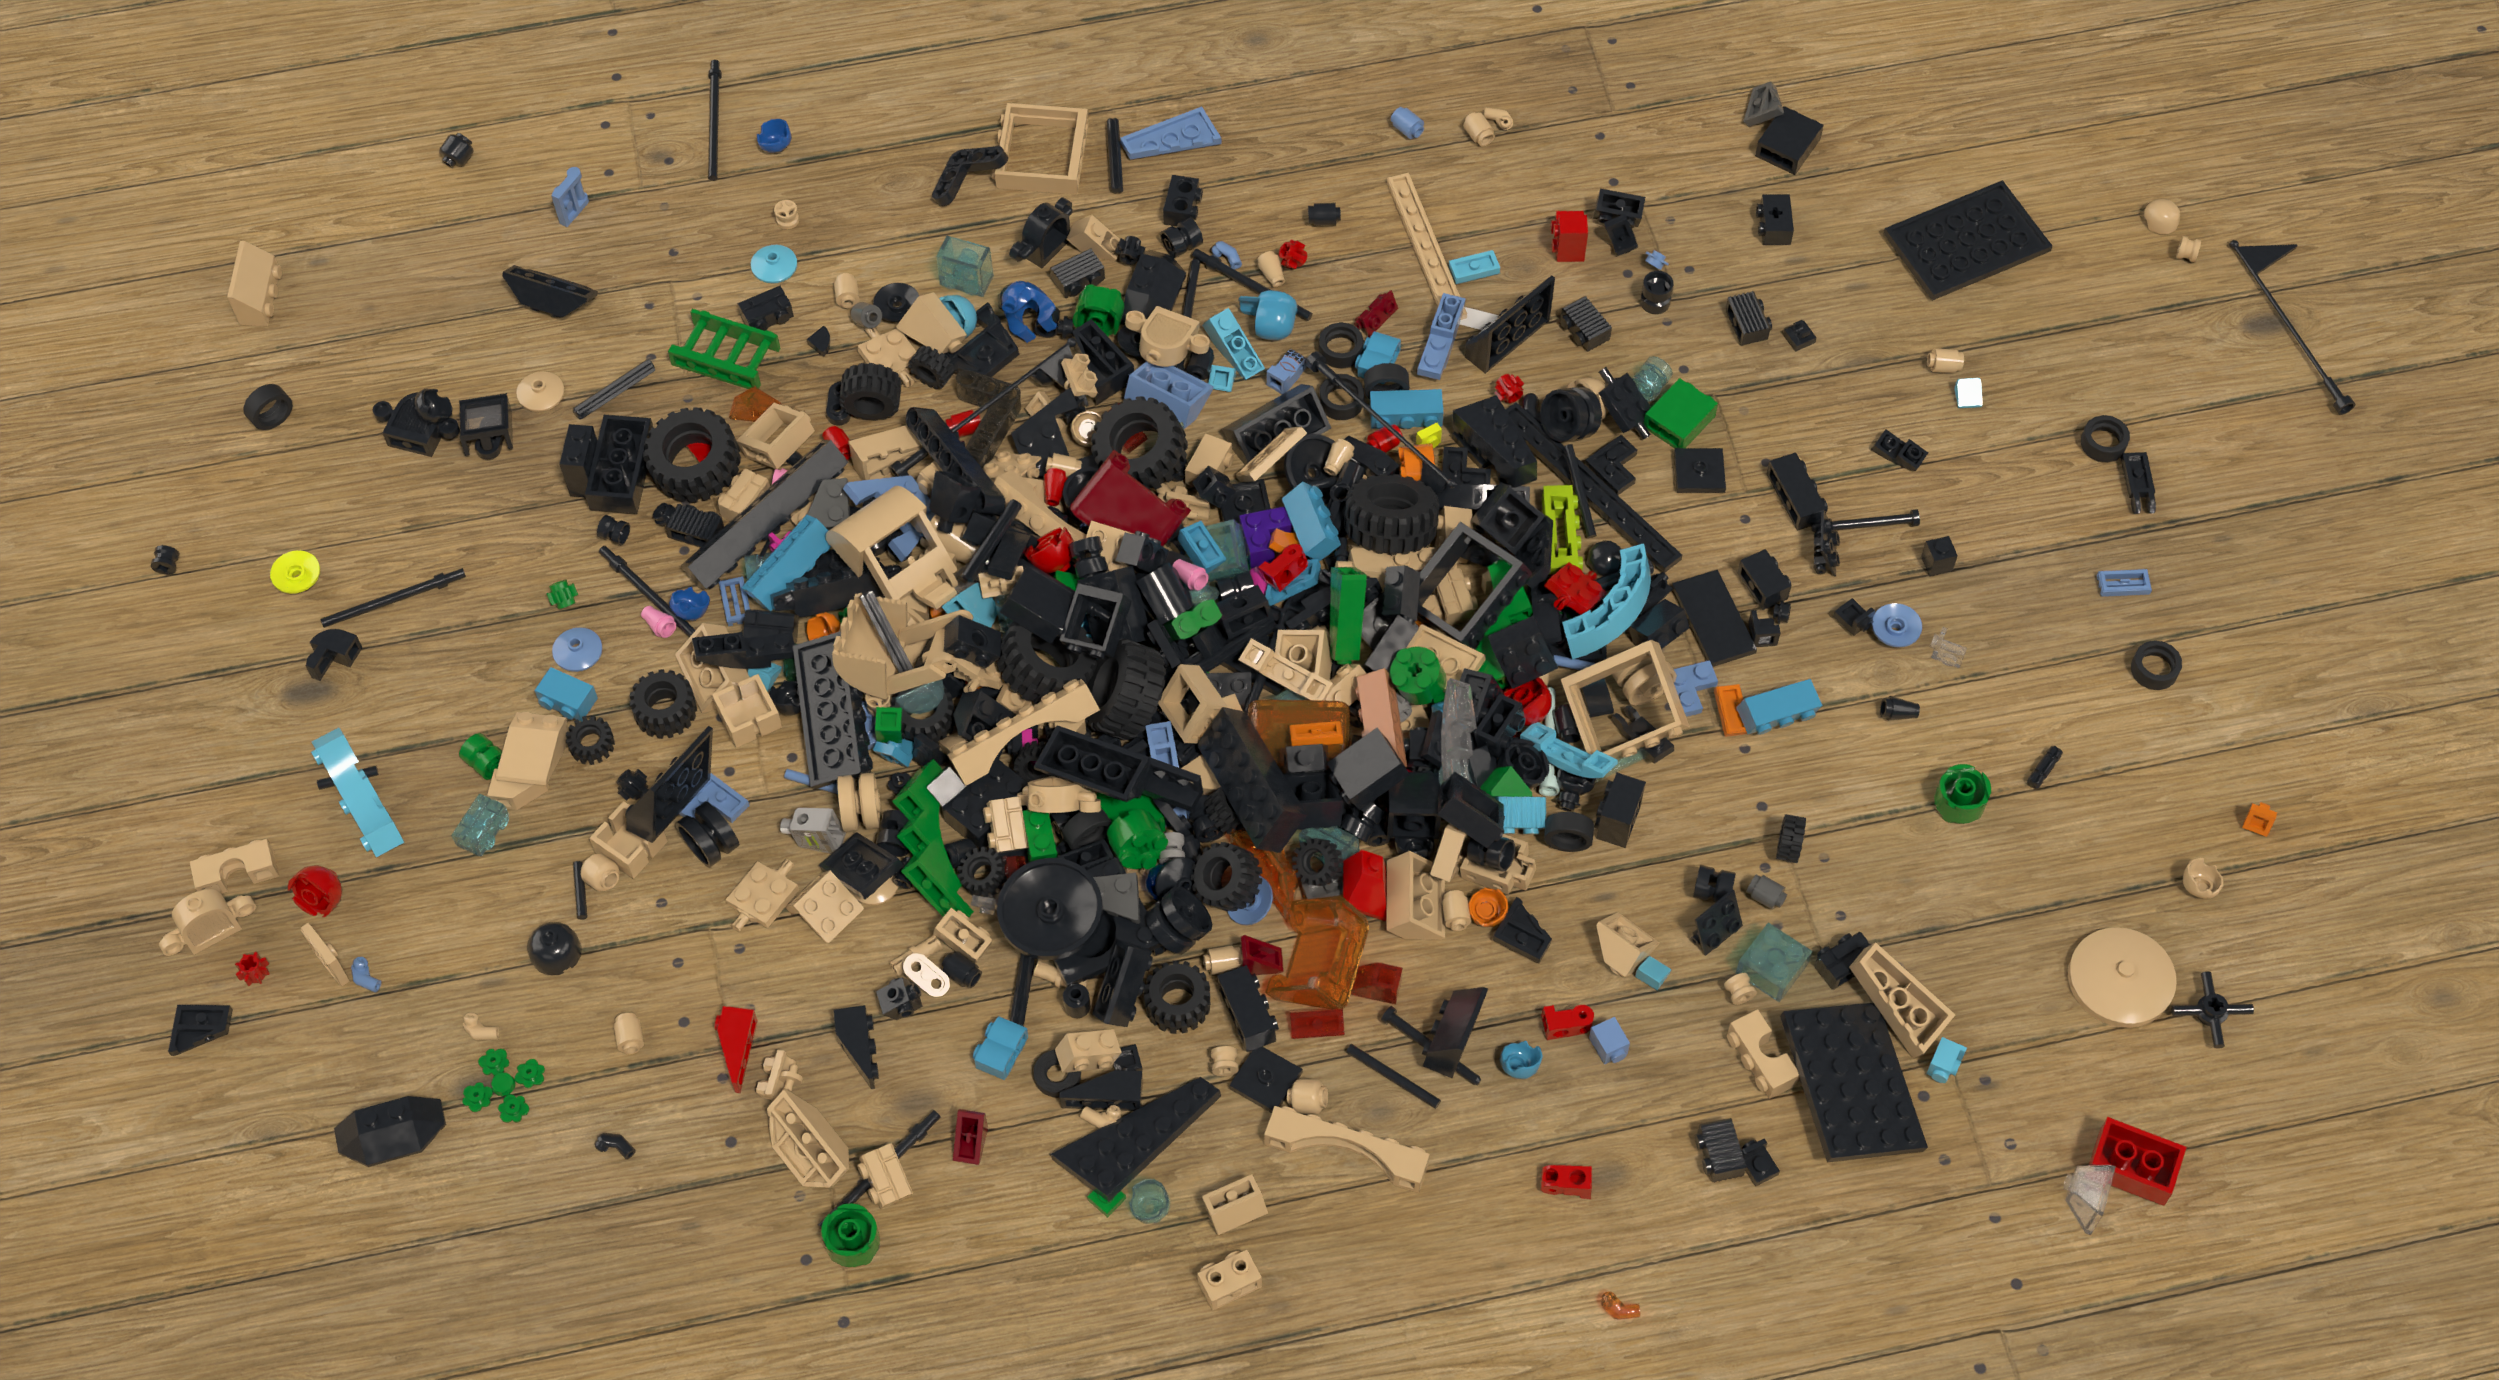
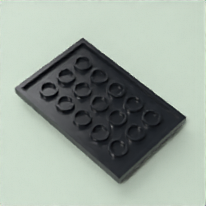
(1967, 240)
(1853, 1082)

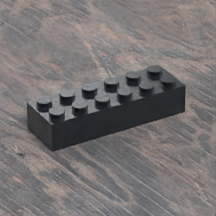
(1251, 780)

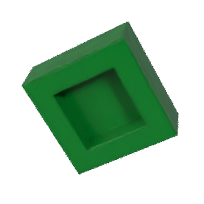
(1103, 1205)

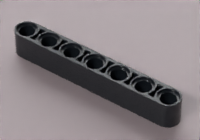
(954, 457)

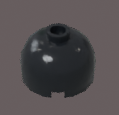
(1526, 761)
(554, 948)

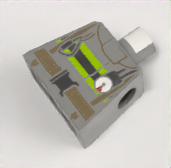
(815, 829)

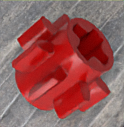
(1293, 254)
(1509, 388)
(252, 968)

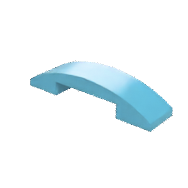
(1567, 756)

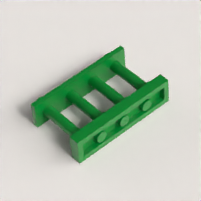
(726, 369)

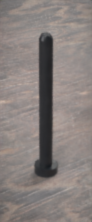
(1913, 518)
(1391, 1017)

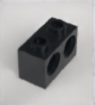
(1182, 200)
(1141, 552)

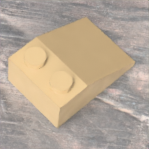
(532, 748)

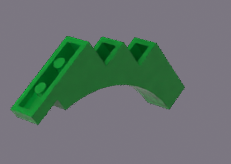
(1515, 612)
(930, 866)

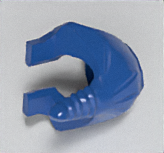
(1027, 295)

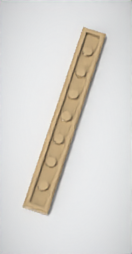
(1422, 237)

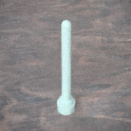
(1550, 786)

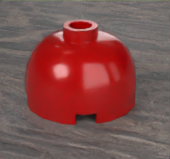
(1052, 551)
(1534, 698)
(316, 890)

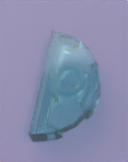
(922, 698)

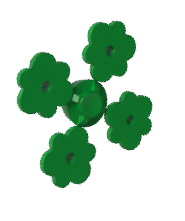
(503, 1085)

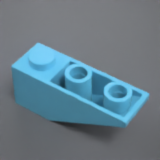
(1233, 343)

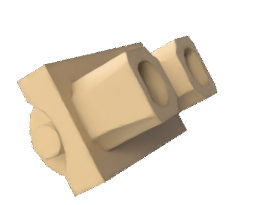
(1079, 377)
(1199, 507)
(997, 586)
(782, 1076)

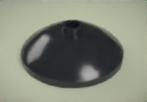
(1309, 455)

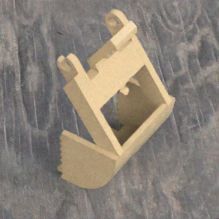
(877, 521)
(866, 664)

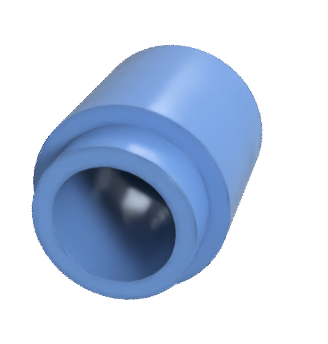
(1407, 122)

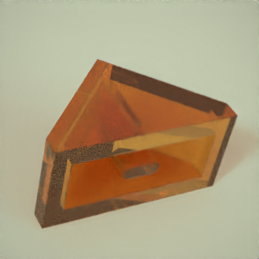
(751, 405)

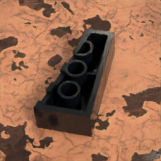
(1494, 434)

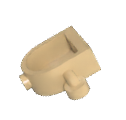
(1166, 336)
(1058, 796)
(205, 920)

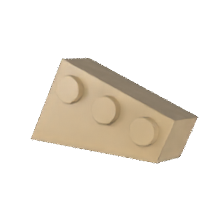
(878, 451)

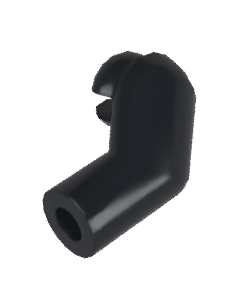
(616, 1141)

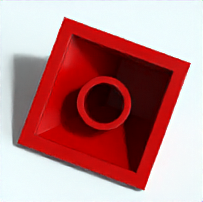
(1366, 883)

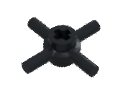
(2212, 1009)

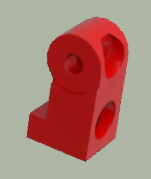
(1284, 567)
(1566, 1022)
(1567, 1180)

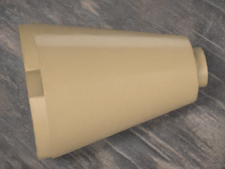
(953, 541)

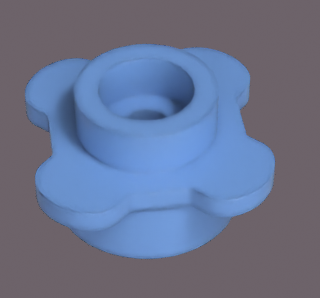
(1656, 259)

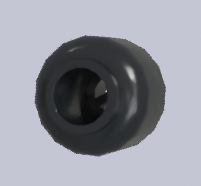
(456, 150)

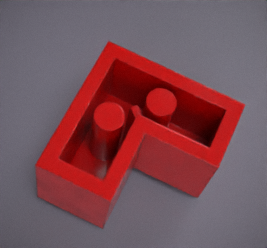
(1570, 236)

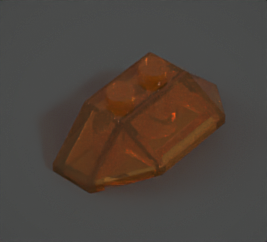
(1275, 870)

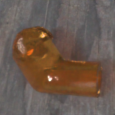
(1617, 1309)

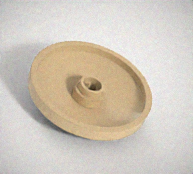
(2122, 977)

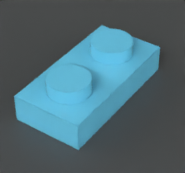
(1474, 267)

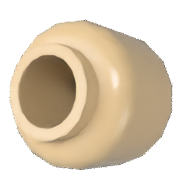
(600, 872)
(1308, 1096)

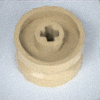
(1641, 682)
(861, 801)

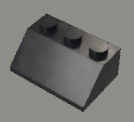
(1122, 983)
(1453, 1030)

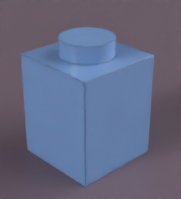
(1609, 1041)

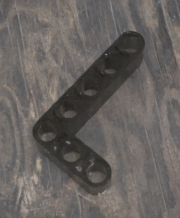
(999, 418)

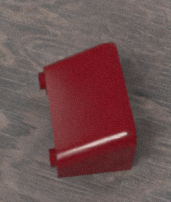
(1124, 503)

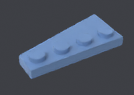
(1172, 135)

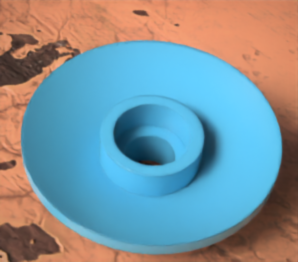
(774, 270)

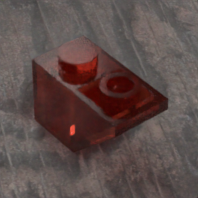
(1378, 982)

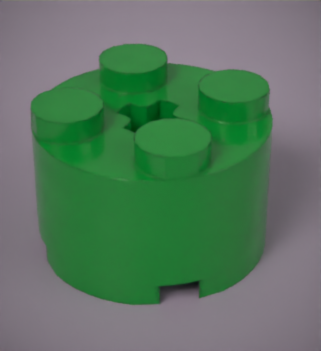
(1101, 306)
(1418, 675)
(1962, 794)
(1137, 839)
(837, 1237)

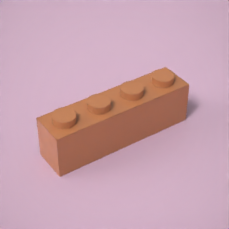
(1380, 708)

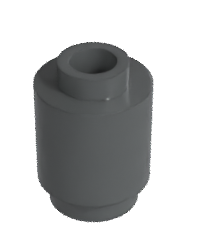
(866, 314)
(1767, 891)

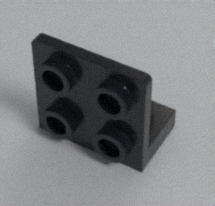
(1483, 690)

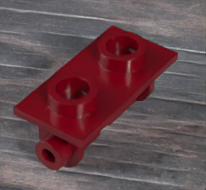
(1379, 312)

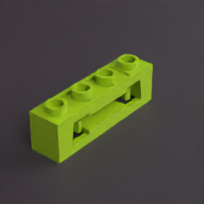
(1562, 498)

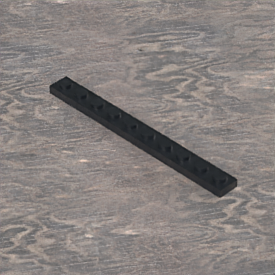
(1598, 494)

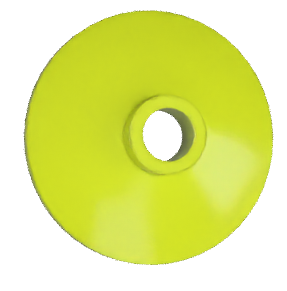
(293, 564)

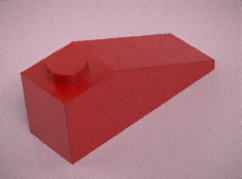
(736, 1035)

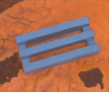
(2125, 585)
(739, 617)

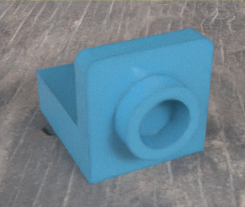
(896, 752)

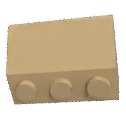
(254, 285)
(707, 678)
(1414, 898)

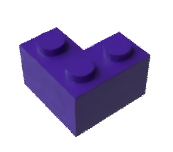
(1257, 533)

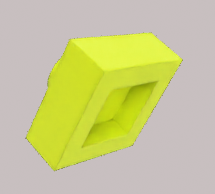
(1430, 435)

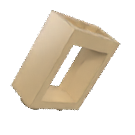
(777, 452)
(1210, 702)

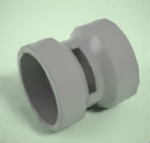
(1174, 847)

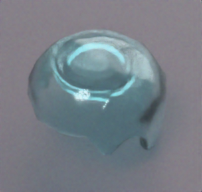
(1149, 1201)

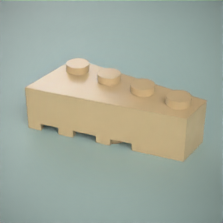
(1902, 1000)

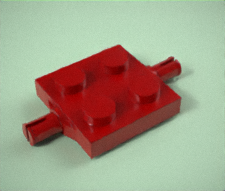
(1575, 589)

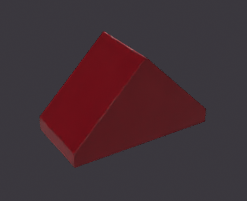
(1261, 956)
(970, 1136)

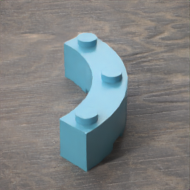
(1619, 610)
(357, 793)

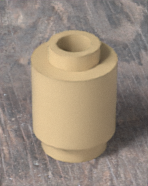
(1479, 129)
(846, 290)
(1945, 360)
(1066, 463)
(1456, 910)
(1222, 959)
(628, 1033)

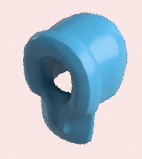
(1273, 312)

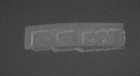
(1457, 724)

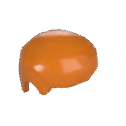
(822, 625)
(1488, 907)

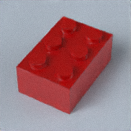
(2142, 1160)

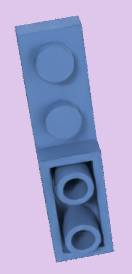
(1441, 336)
(1163, 749)

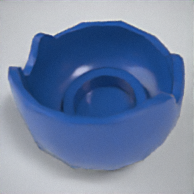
(774, 136)
(689, 604)

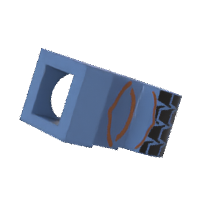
(1286, 371)

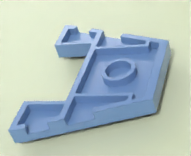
(863, 490)

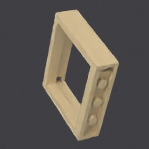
(1044, 116)
(1608, 667)

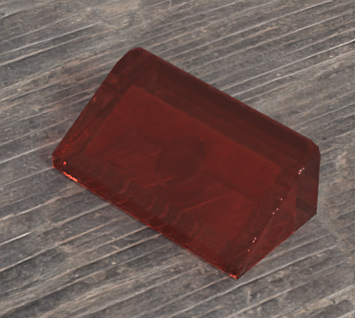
(1316, 1023)

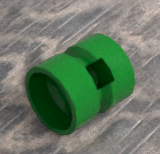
(481, 755)

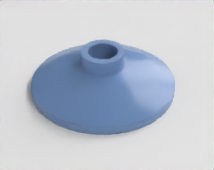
(1898, 617)
(578, 657)
(1257, 911)

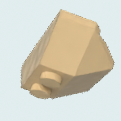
(806, 1142)

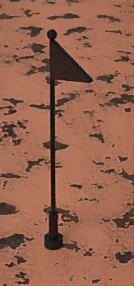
(2257, 260)
(1050, 366)
(1430, 474)

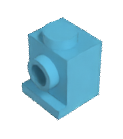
(1946, 1060)

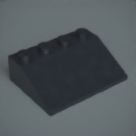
(1511, 327)
(672, 789)

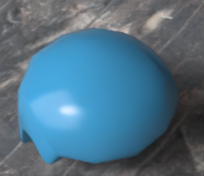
(1521, 1060)

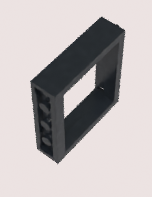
(1501, 596)

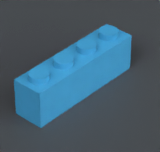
(788, 561)

